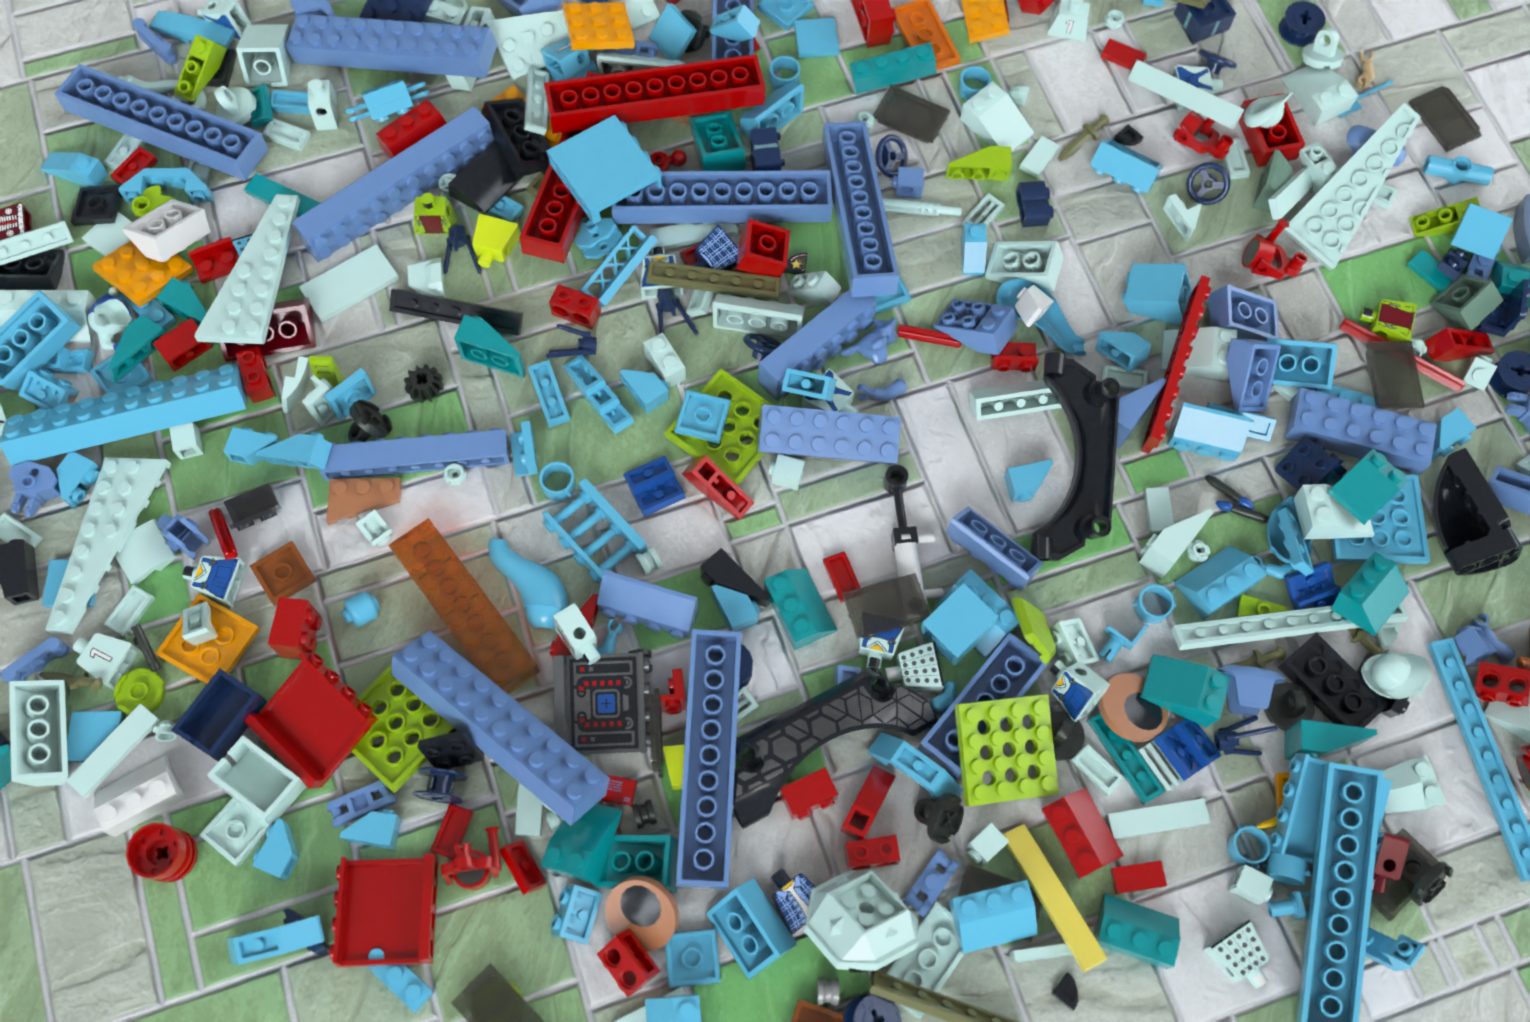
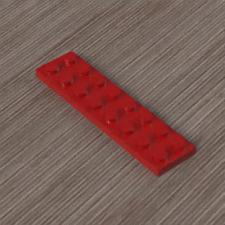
(1176, 369)

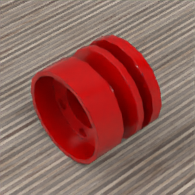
(148, 851)

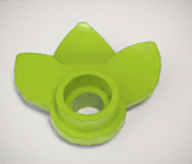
(150, 200)

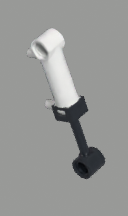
(905, 538)

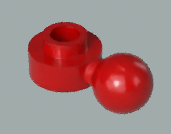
(677, 158)

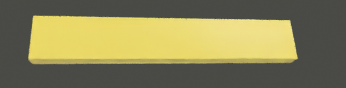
(1054, 898)

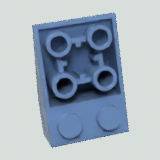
(979, 325)

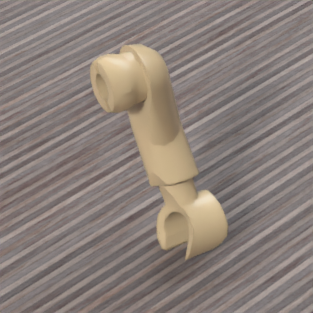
(1368, 72)

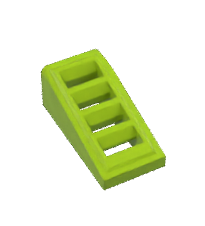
(326, 368)

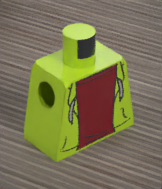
(433, 214)
(1391, 319)

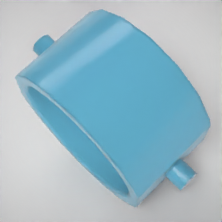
(784, 62)
(972, 72)
(557, 467)
(1161, 591)
(1261, 837)
(1287, 869)

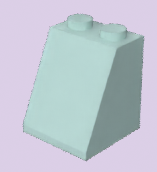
(264, 55)

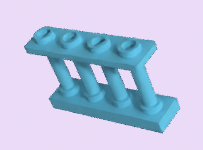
(602, 511)

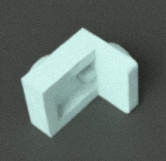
(1479, 372)
(374, 528)

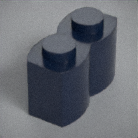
(1033, 203)

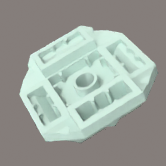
(860, 922)

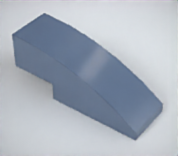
(1522, 229)

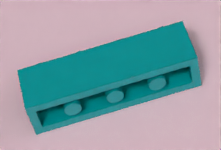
(893, 68)

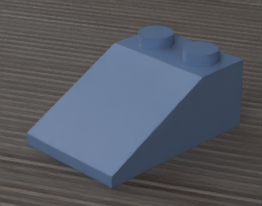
(528, 7)
(1243, 311)
(1251, 372)
(1134, 407)

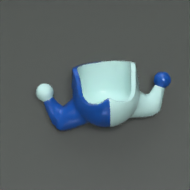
(108, 318)

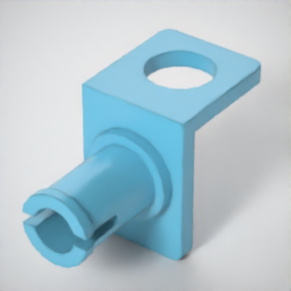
(1118, 641)
(1293, 905)

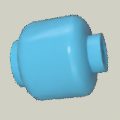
(360, 609)

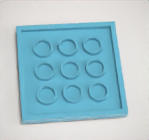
(1396, 527)

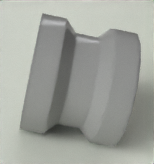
(828, 991)

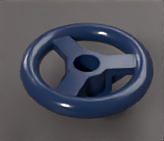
(1216, 62)
(887, 156)
(1202, 168)
(763, 347)

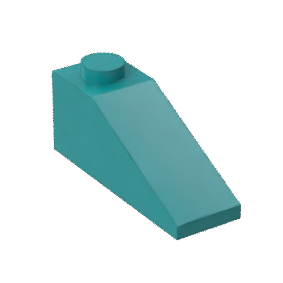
(182, 301)
(134, 346)

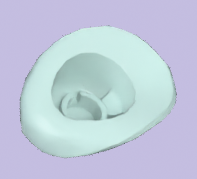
(1266, 111)
(1395, 674)

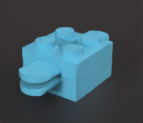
(387, 100)

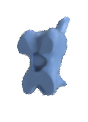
(874, 343)

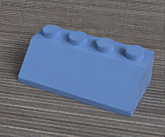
(993, 548)
(647, 605)

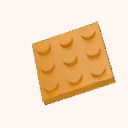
(598, 26)
(138, 275)
(206, 658)

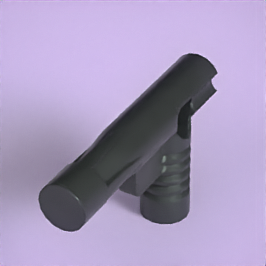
(141, 640)

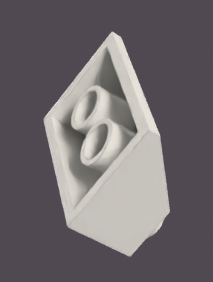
(168, 229)
(137, 797)

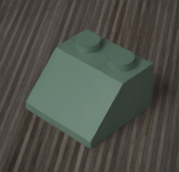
(1273, 177)
(1467, 301)

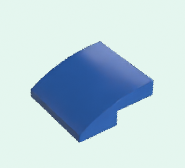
(654, 486)
(1314, 589)
(1187, 748)

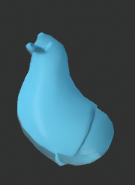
(1053, 316)
(1276, 536)
(538, 586)

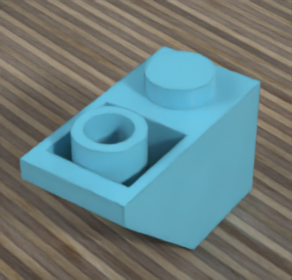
(1452, 430)
(245, 443)
(76, 477)
(278, 852)

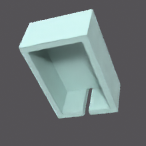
(257, 781)

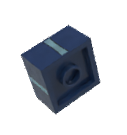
(1205, 22)
(765, 150)

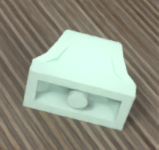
(427, 277)

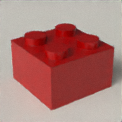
(763, 249)
(294, 628)

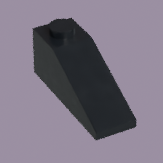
(725, 572)

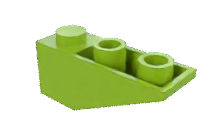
(200, 66)
(986, 164)
(1441, 220)

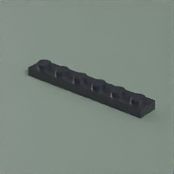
(454, 310)

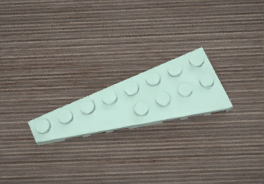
(523, 36)
(1338, 208)
(249, 293)
(108, 522)

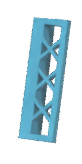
(626, 268)

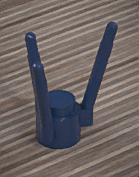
(457, 239)
(668, 303)
(585, 346)
(1227, 739)

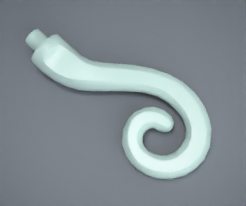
(166, 86)

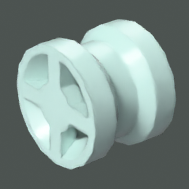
(443, 185)
(648, 561)

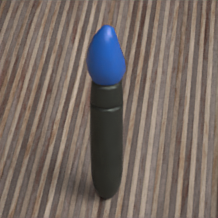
(1229, 492)
(1242, 511)

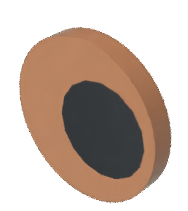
(1128, 713)
(643, 908)

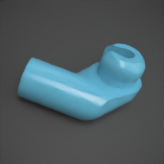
(944, 700)

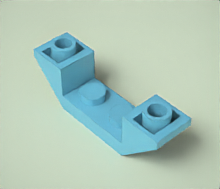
(166, 178)
(914, 764)
(275, 940)
(1393, 953)

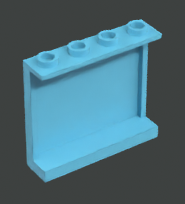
(603, 166)
(1300, 808)

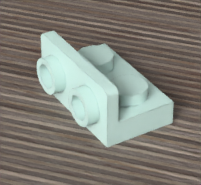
(316, 402)
(1073, 643)

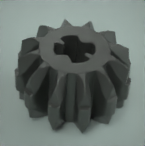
(421, 391)

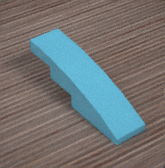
(185, 28)
(598, 394)

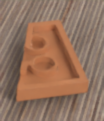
(359, 495)

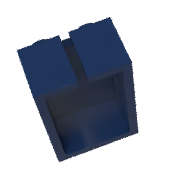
(218, 715)

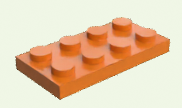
(921, 24)

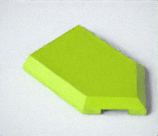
(1035, 628)

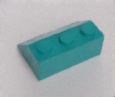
(1508, 276)
(1372, 594)
(799, 607)
(1137, 932)

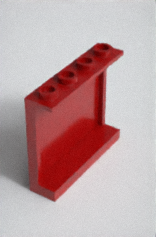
(313, 721)
(387, 909)

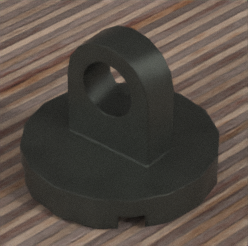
(702, 30)
(368, 422)
(1289, 705)
(1067, 735)
(944, 816)
(1428, 880)

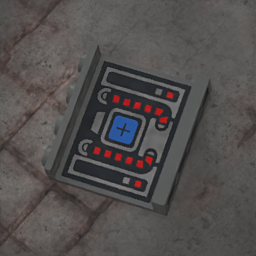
(602, 703)

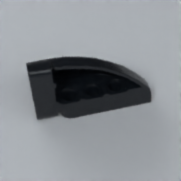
(1471, 519)

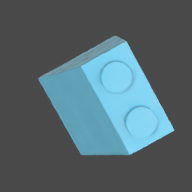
(1158, 291)
(959, 623)

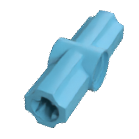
(1458, 170)

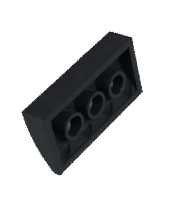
(522, 149)
(484, 180)
(33, 272)
(1333, 684)

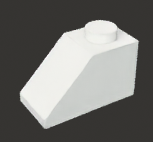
(1032, 304)

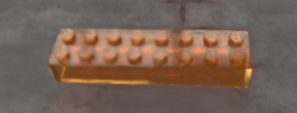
(464, 607)

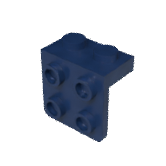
(1508, 312)
(1308, 464)

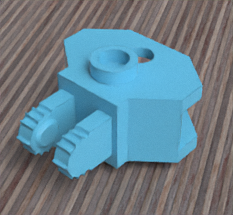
(597, 236)

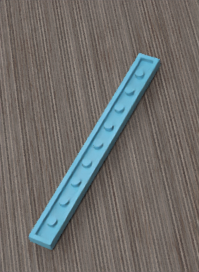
(1484, 753)

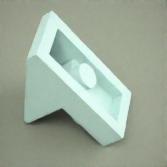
(1183, 219)
(197, 624)

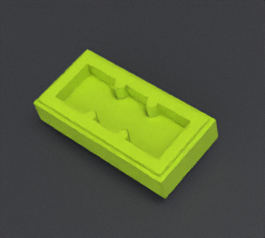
(1252, 606)

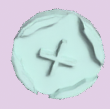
(1323, 54)
(235, 104)

